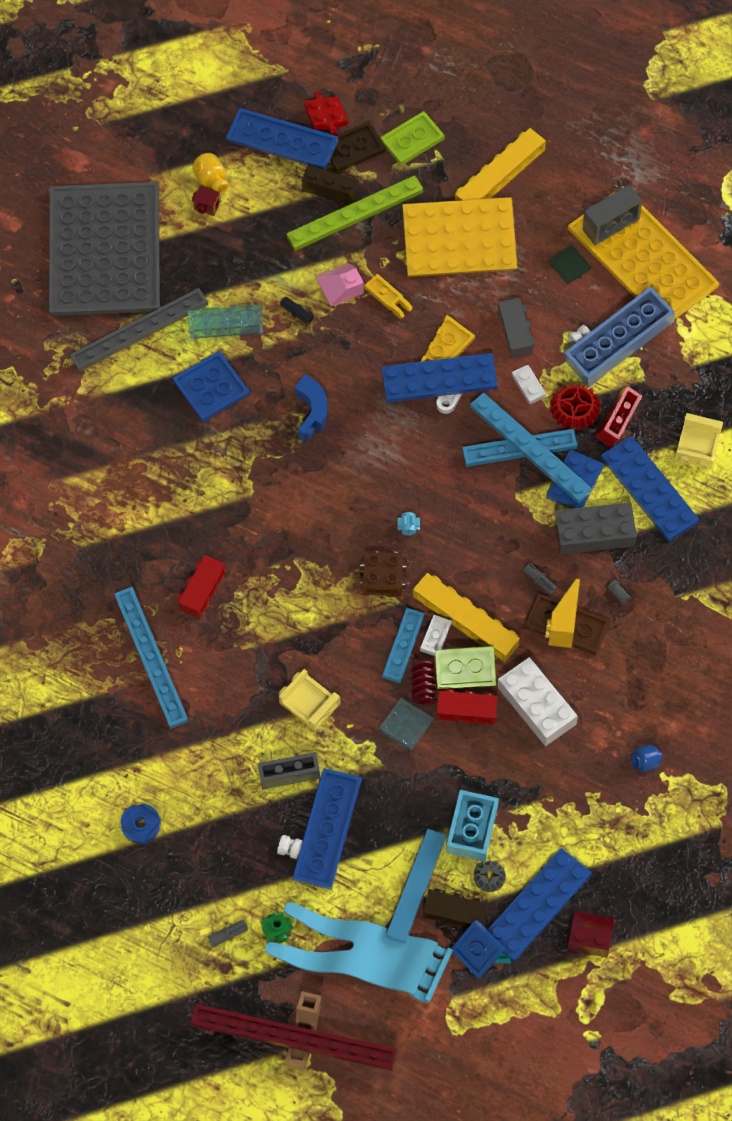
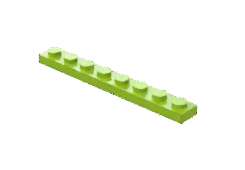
(354, 213)

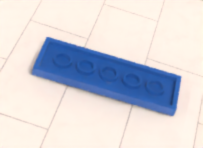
(282, 139)
(439, 377)
(650, 489)
(327, 829)
(539, 903)

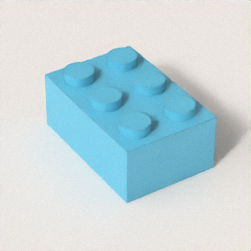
(472, 825)

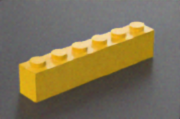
(503, 167)
(466, 617)

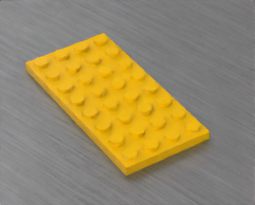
(650, 256)

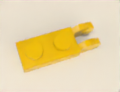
(387, 295)

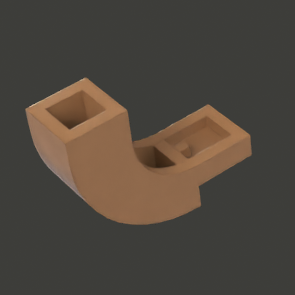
(306, 1017)

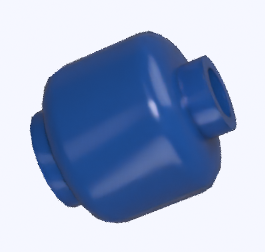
(646, 758)

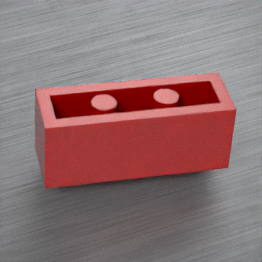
(618, 416)
(201, 586)
(467, 707)

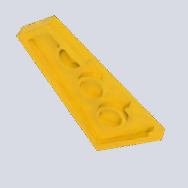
(449, 341)

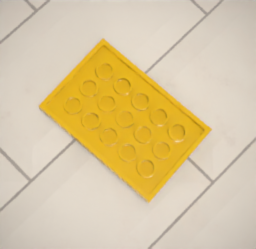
(459, 237)

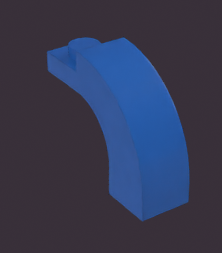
(314, 395)

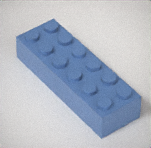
(619, 336)

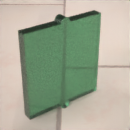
(569, 264)

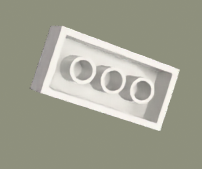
(537, 701)

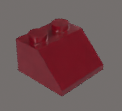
(591, 934)

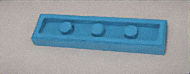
(403, 645)

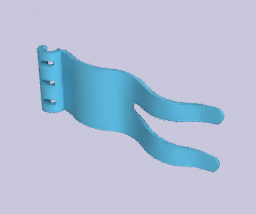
(372, 956)

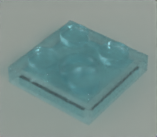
(406, 724)

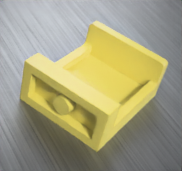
(698, 441)
(308, 700)

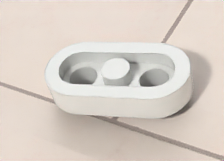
(451, 400)

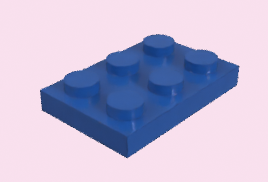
(586, 469)

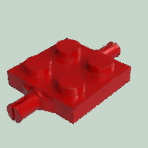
(325, 113)

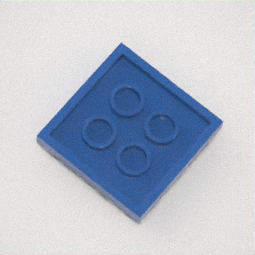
(211, 386)

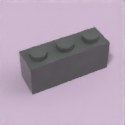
(516, 327)
(288, 770)

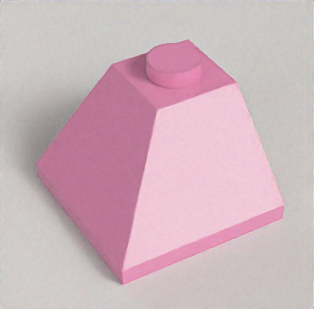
(341, 284)

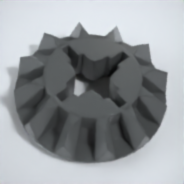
(482, 881)

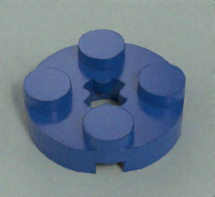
(143, 834)

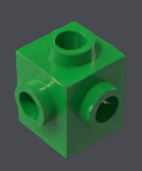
(276, 927)

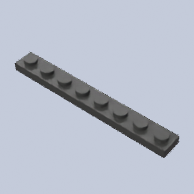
(138, 330)

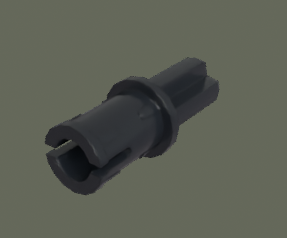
(296, 310)

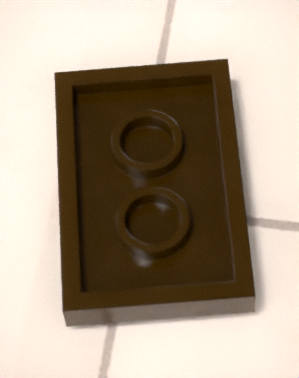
(356, 147)

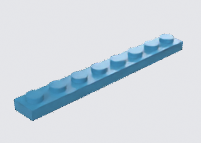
(531, 448)
(151, 658)

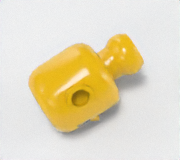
(210, 172)

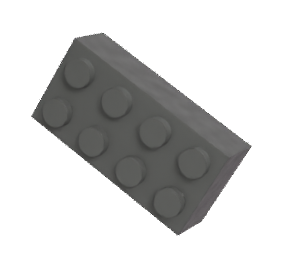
(595, 528)

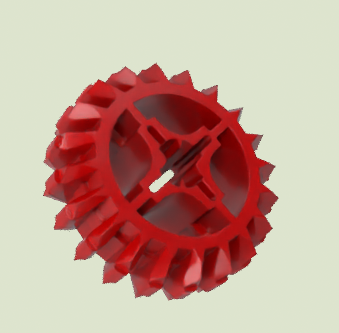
(562, 403)

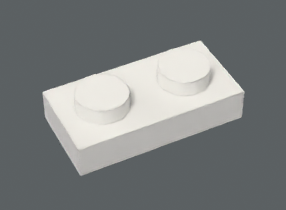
(528, 384)
(436, 635)

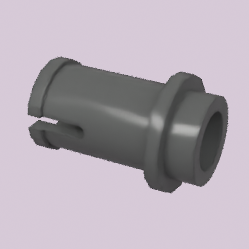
(616, 589)

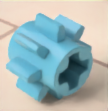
(408, 523)

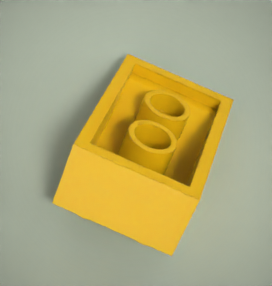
(561, 626)

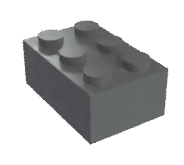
(612, 214)

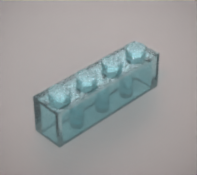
(225, 321)

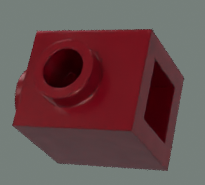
(206, 201)

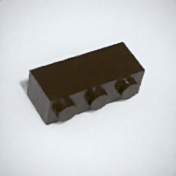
(330, 185)
(454, 908)

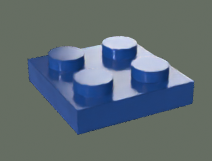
(477, 949)

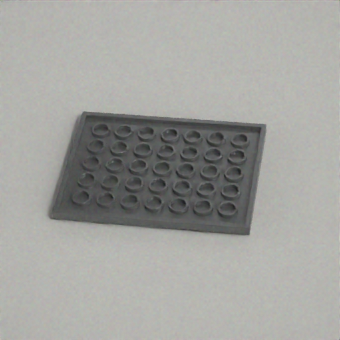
(104, 249)

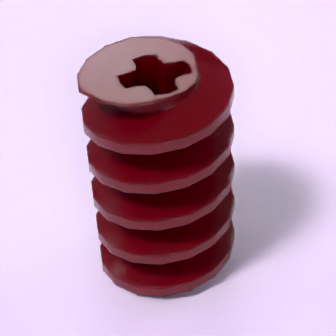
(422, 683)

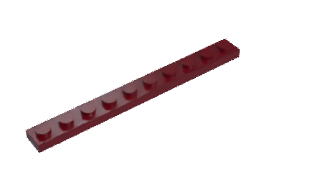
(294, 1037)

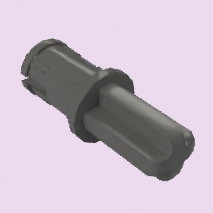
(540, 578)
(228, 933)

